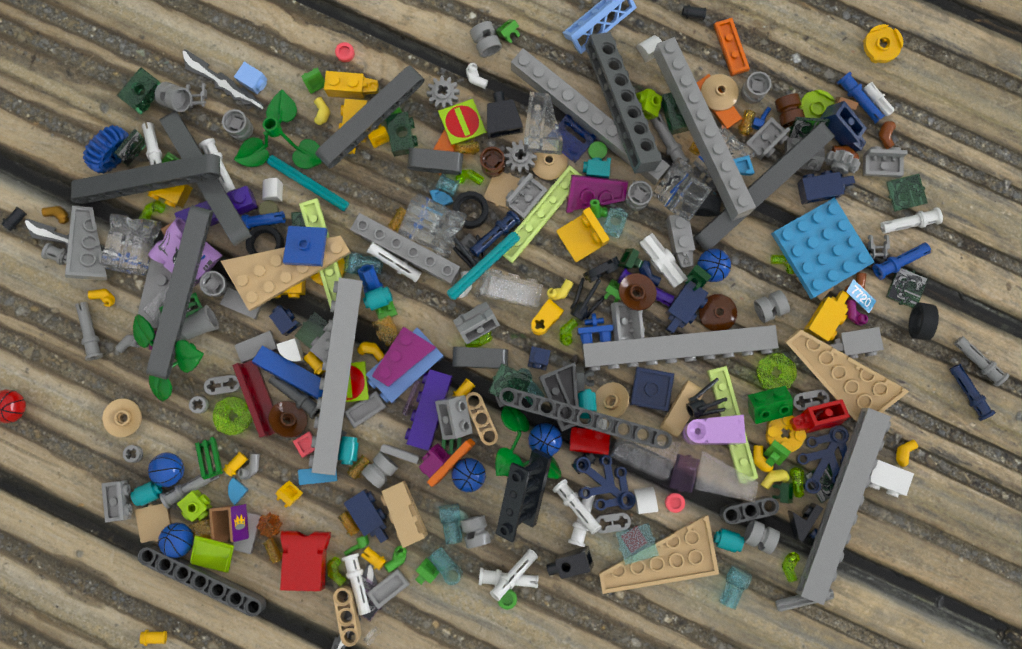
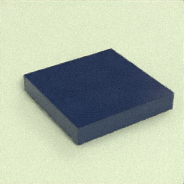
(652, 389)

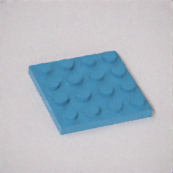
(822, 248)

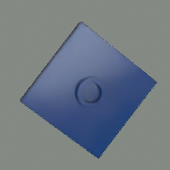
(305, 246)

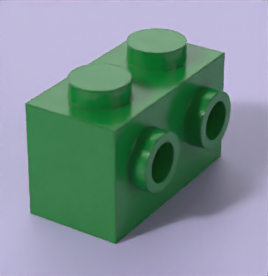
(770, 405)

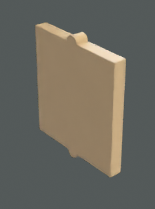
(499, 188)
(152, 521)

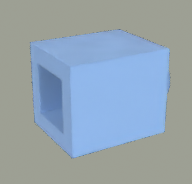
(251, 78)

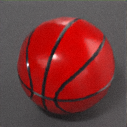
(11, 406)

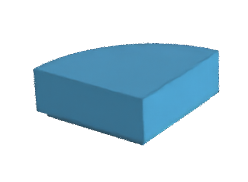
(744, 165)
(441, 197)
(236, 490)

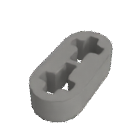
(223, 389)
(809, 395)
(613, 517)

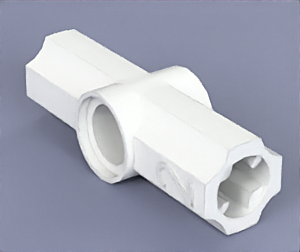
(663, 260)

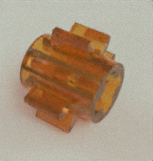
(269, 525)

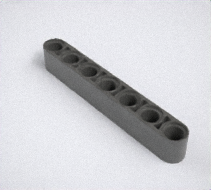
(369, 117)
(212, 579)

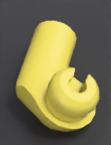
(323, 112)
(775, 476)

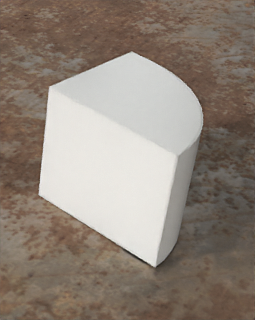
(648, 47)
(272, 190)
(291, 350)
(645, 500)

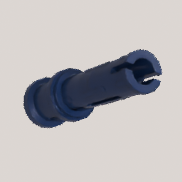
(501, 227)
(976, 399)

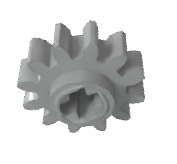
(445, 86)
(512, 158)
(842, 161)

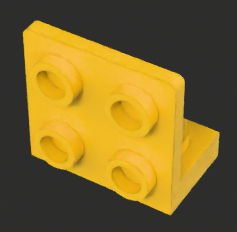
(583, 235)

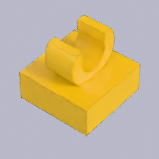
(379, 136)
(288, 493)

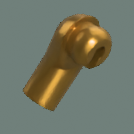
(56, 211)

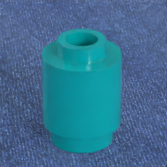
(377, 298)
(587, 400)
(348, 450)
(146, 493)
(728, 540)

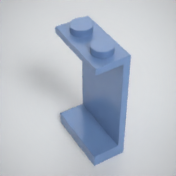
(403, 383)

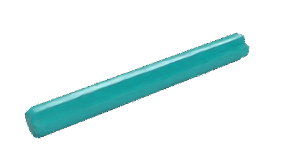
(308, 183)
(482, 266)

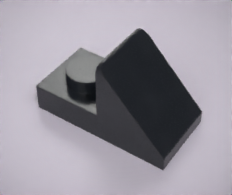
(802, 525)

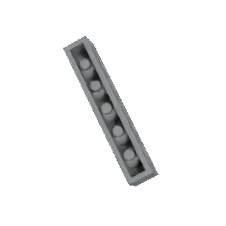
(406, 249)

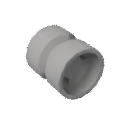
(485, 38)
(756, 87)
(173, 96)
(237, 124)
(638, 195)
(213, 284)
(773, 305)
(379, 470)
(475, 531)
(763, 537)

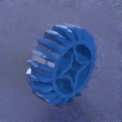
(100, 150)

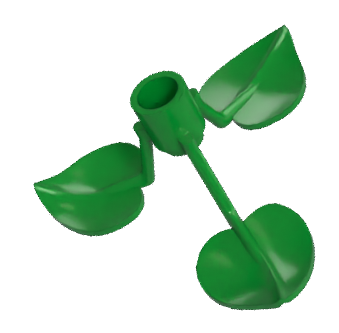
(280, 109)
(186, 356)
(517, 421)

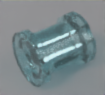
(448, 185)

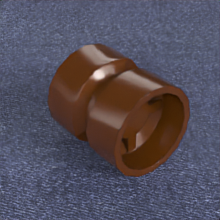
(789, 109)
(492, 161)

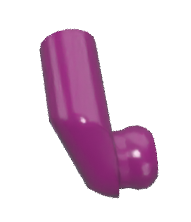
(854, 315)

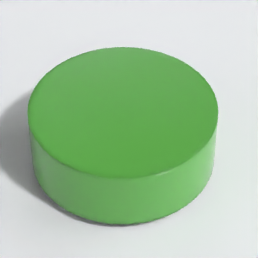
(597, 150)
(508, 600)

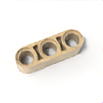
(677, 415)
(488, 426)
(347, 625)

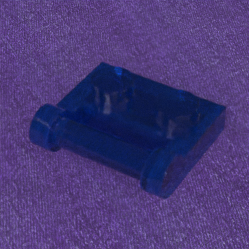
(571, 145)

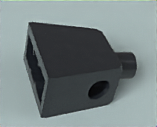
(502, 117)
(579, 560)

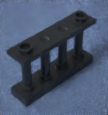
(523, 494)

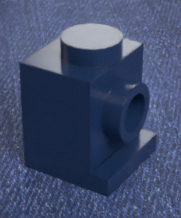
(284, 320)
(539, 358)

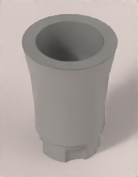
(199, 323)

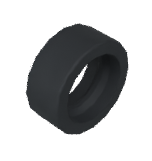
(478, 197)
(710, 207)
(255, 232)
(923, 321)

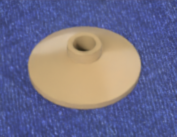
(716, 100)
(551, 170)
(607, 394)
(113, 416)

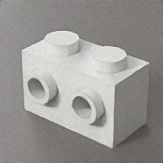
(891, 478)

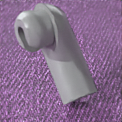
(127, 341)
(251, 469)

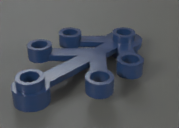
(827, 456)
(606, 484)

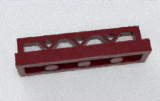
(256, 396)

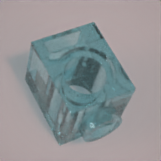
(611, 229)

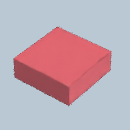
(303, 444)

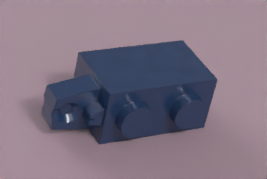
(845, 125)
(823, 186)
(685, 305)
(367, 515)

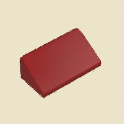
(589, 441)

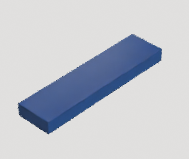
(288, 372)

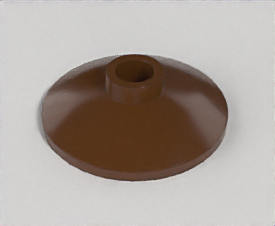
(640, 284)
(709, 316)
(287, 411)

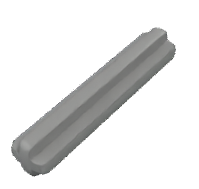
(795, 602)

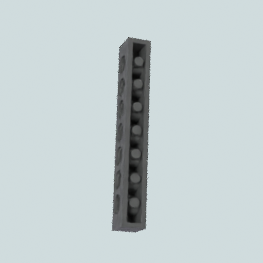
(623, 103)

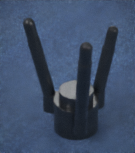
(470, 261)
(581, 310)
(697, 408)

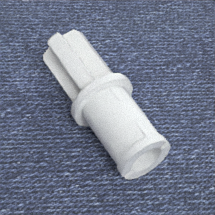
(878, 99)

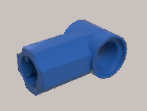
(369, 277)

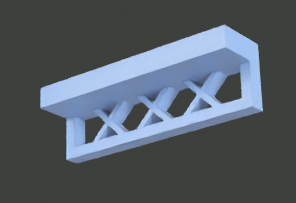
(593, 16)

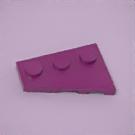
(586, 188)
(403, 354)

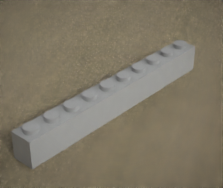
(577, 106)
(703, 129)
(679, 347)
(336, 376)
(843, 505)

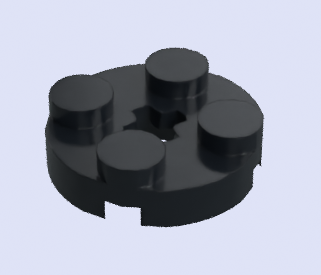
(596, 272)

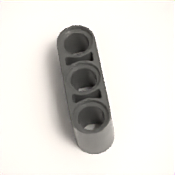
(435, 161)
(479, 357)
(758, 510)

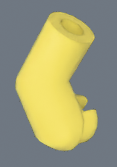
(560, 293)

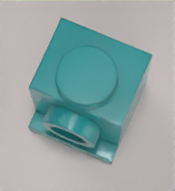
(597, 167)

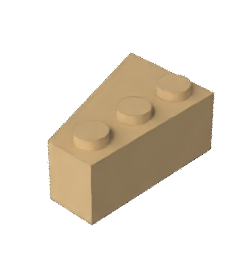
(404, 514)

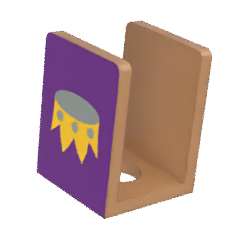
(229, 528)

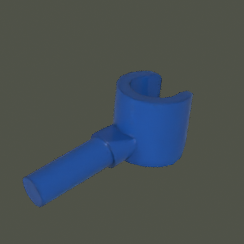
(758, 122)

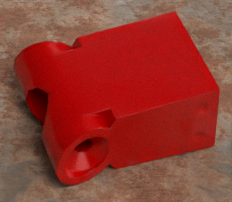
(304, 560)

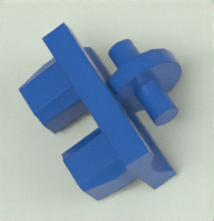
(586, 332)

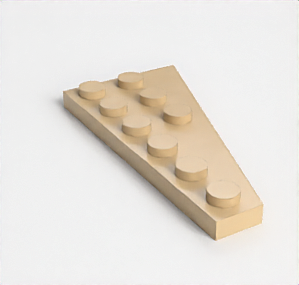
(265, 276)
(845, 376)
(681, 556)

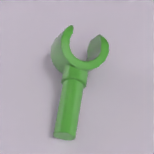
(362, 542)

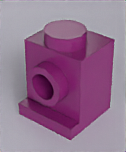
(433, 460)

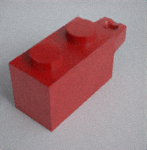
(821, 417)

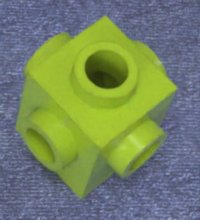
(650, 103)
(195, 506)

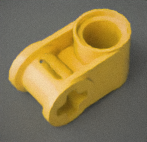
(547, 315)

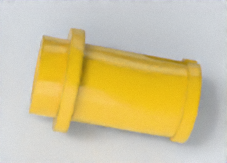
(315, 363)
(464, 389)
(235, 464)
(373, 558)
(153, 637)

